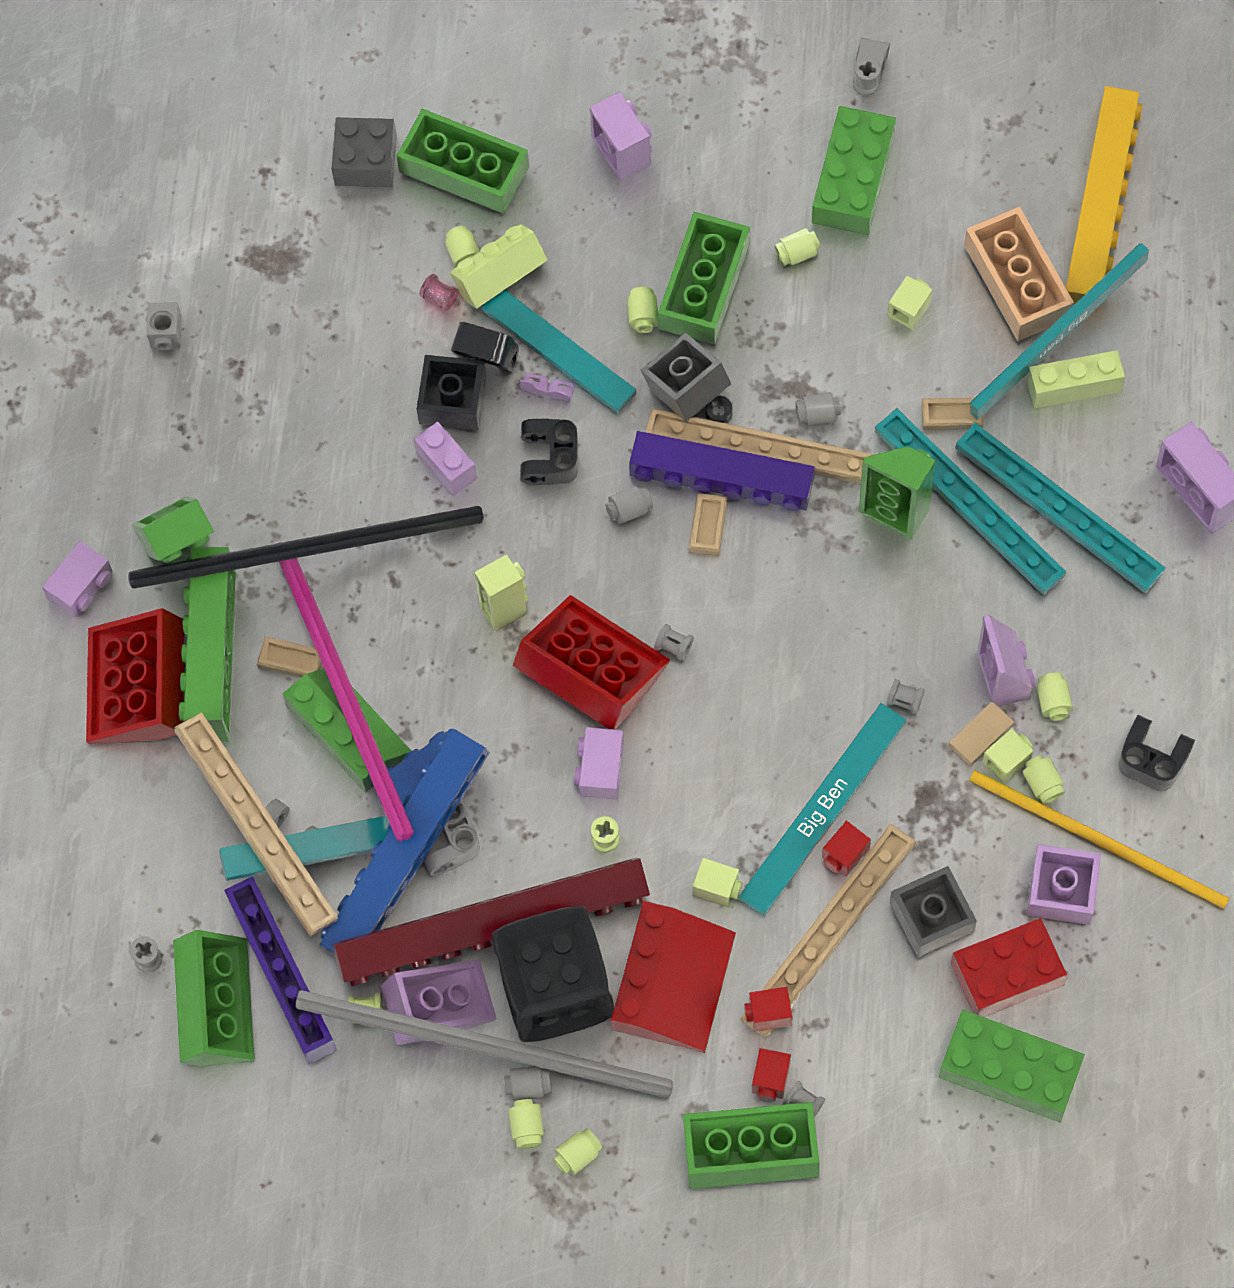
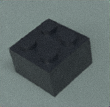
(451, 392)

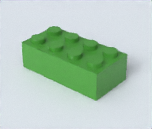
(463, 161)
(853, 170)
(704, 277)
(173, 529)
(1011, 1065)

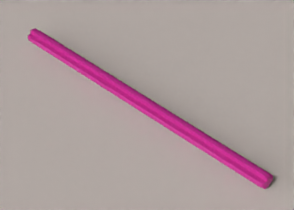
(347, 700)

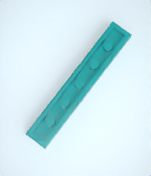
(559, 351)
(310, 846)

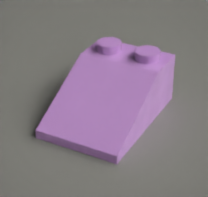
(1004, 663)
(440, 994)

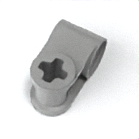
(869, 65)

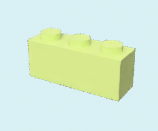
(498, 265)
(1075, 379)
(501, 592)

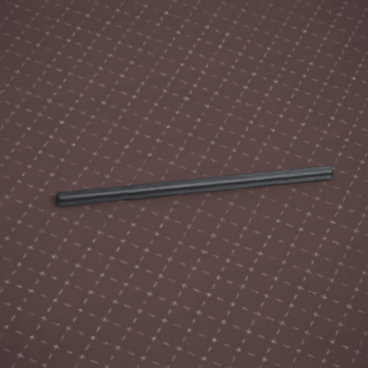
(305, 547)

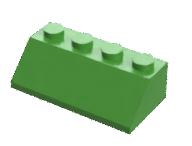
(897, 488)
(319, 711)
(213, 999)
(751, 1145)

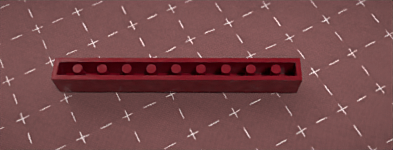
(474, 923)

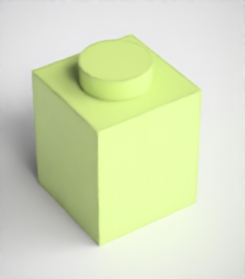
(910, 302)
(1008, 755)
(717, 883)

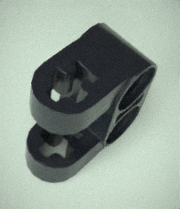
(486, 345)
(547, 432)
(1151, 758)

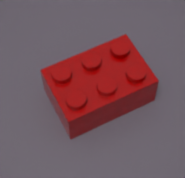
(1008, 968)

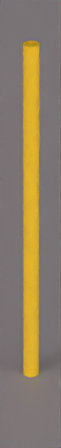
(1099, 839)

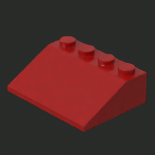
(590, 662)
(134, 678)
(672, 978)

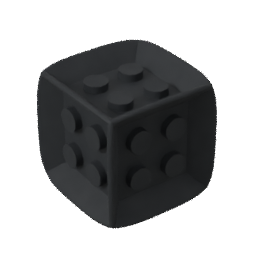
(553, 974)

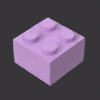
(621, 135)
(1063, 884)

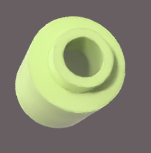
(460, 244)
(797, 247)
(642, 309)
(1054, 696)
(1044, 779)
(526, 1124)
(577, 1152)

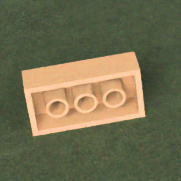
(1017, 273)

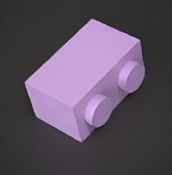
(445, 458)
(78, 579)
(601, 763)

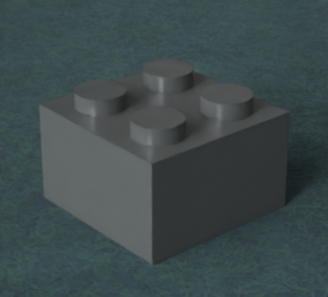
(364, 152)
(686, 377)
(932, 911)

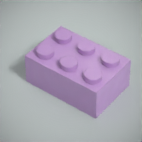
(1199, 475)

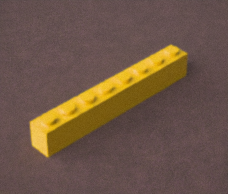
(1103, 189)

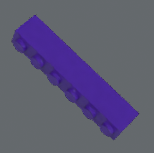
(721, 471)
(279, 968)

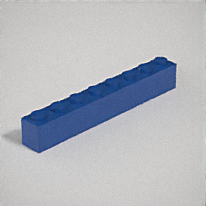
(397, 861)

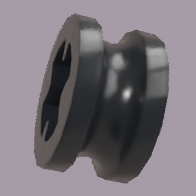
(719, 401)

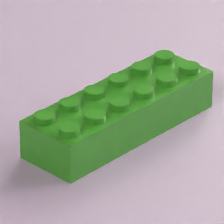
(209, 646)

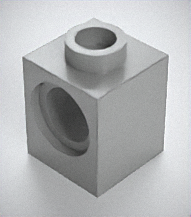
(164, 314)

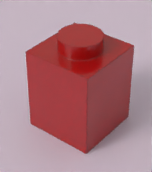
(845, 849)
(769, 1009)
(771, 1074)

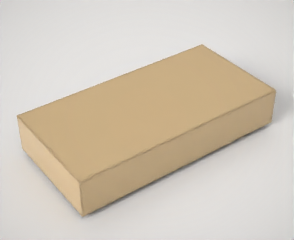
(948, 414)
(708, 524)
(288, 658)
(981, 733)

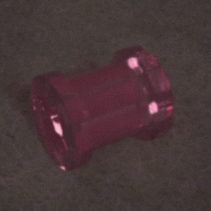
(439, 292)

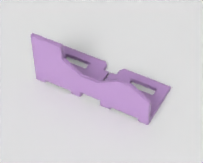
(540, 388)

